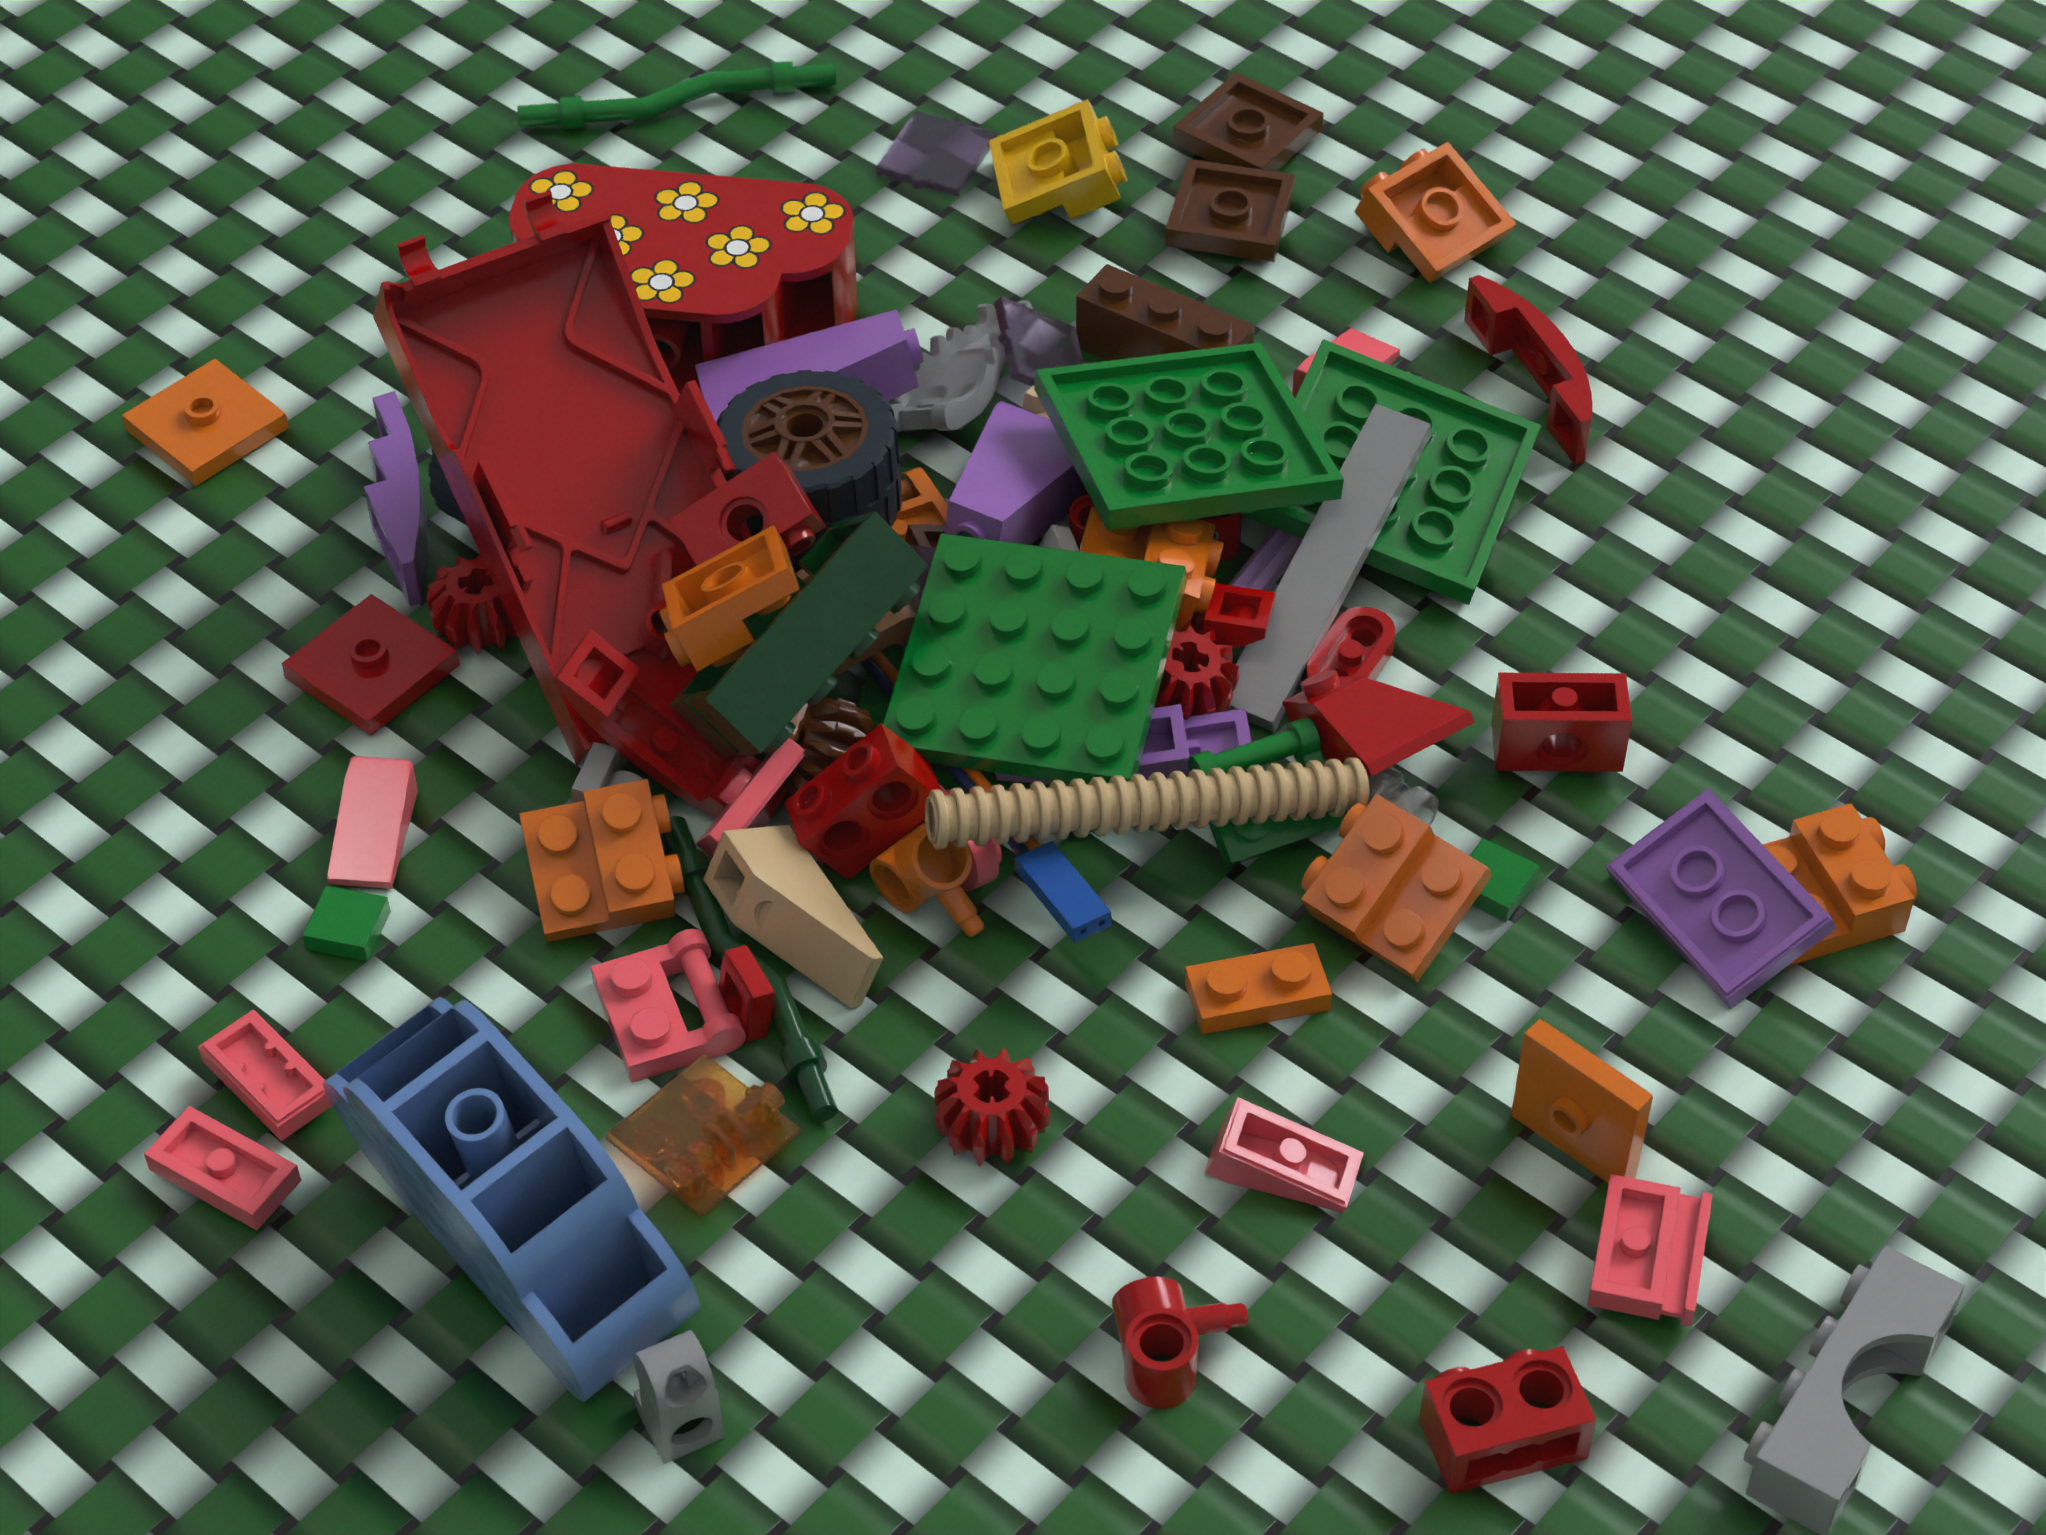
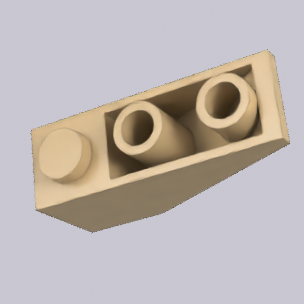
(792, 909)

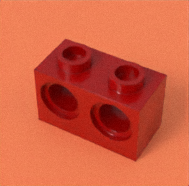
(862, 802)
(1512, 1433)

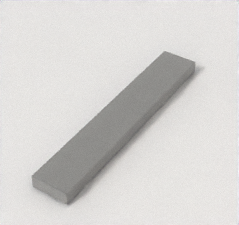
(1328, 563)

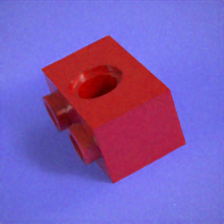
(762, 490)
(1561, 722)

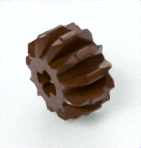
(825, 736)

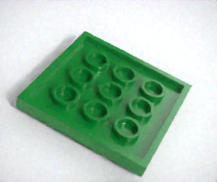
(1186, 436)
(1457, 488)
(1035, 659)

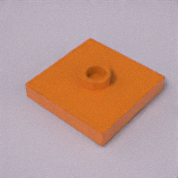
(205, 422)
(1580, 1103)

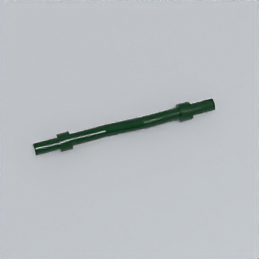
(801, 1053)

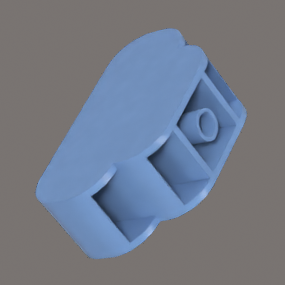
(514, 1192)

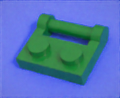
(1253, 840)

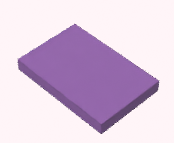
(1720, 898)

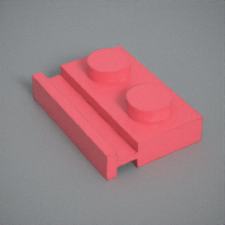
(1650, 1250)

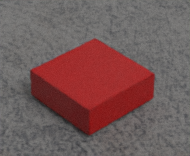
(747, 992)

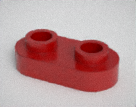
(1343, 648)

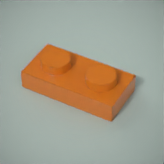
(1258, 988)

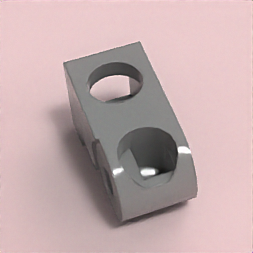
(674, 1390)

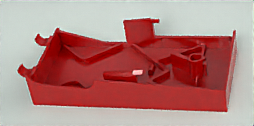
(558, 439)

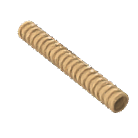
(1145, 802)

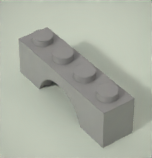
(1814, 1451)

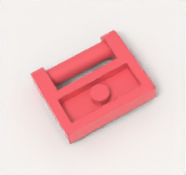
(647, 1016)

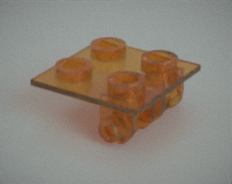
(704, 1133)

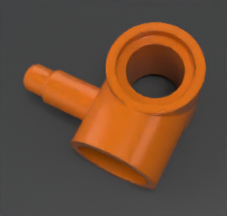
(916, 871)

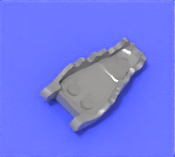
(955, 377)

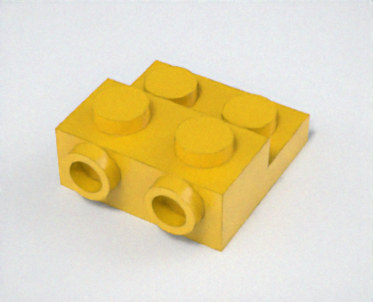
(1057, 164)

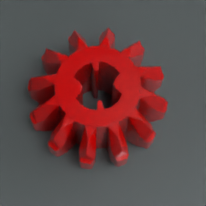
(468, 607)
(1197, 674)
(992, 1106)

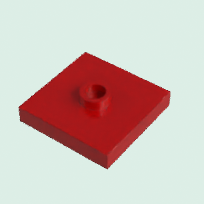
(371, 664)

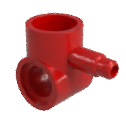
(1154, 1322)

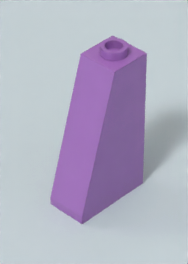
(867, 349)
(1014, 480)

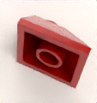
(1372, 719)

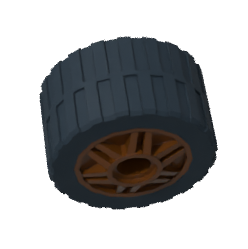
(831, 436)

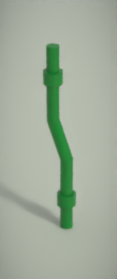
(574, 112)

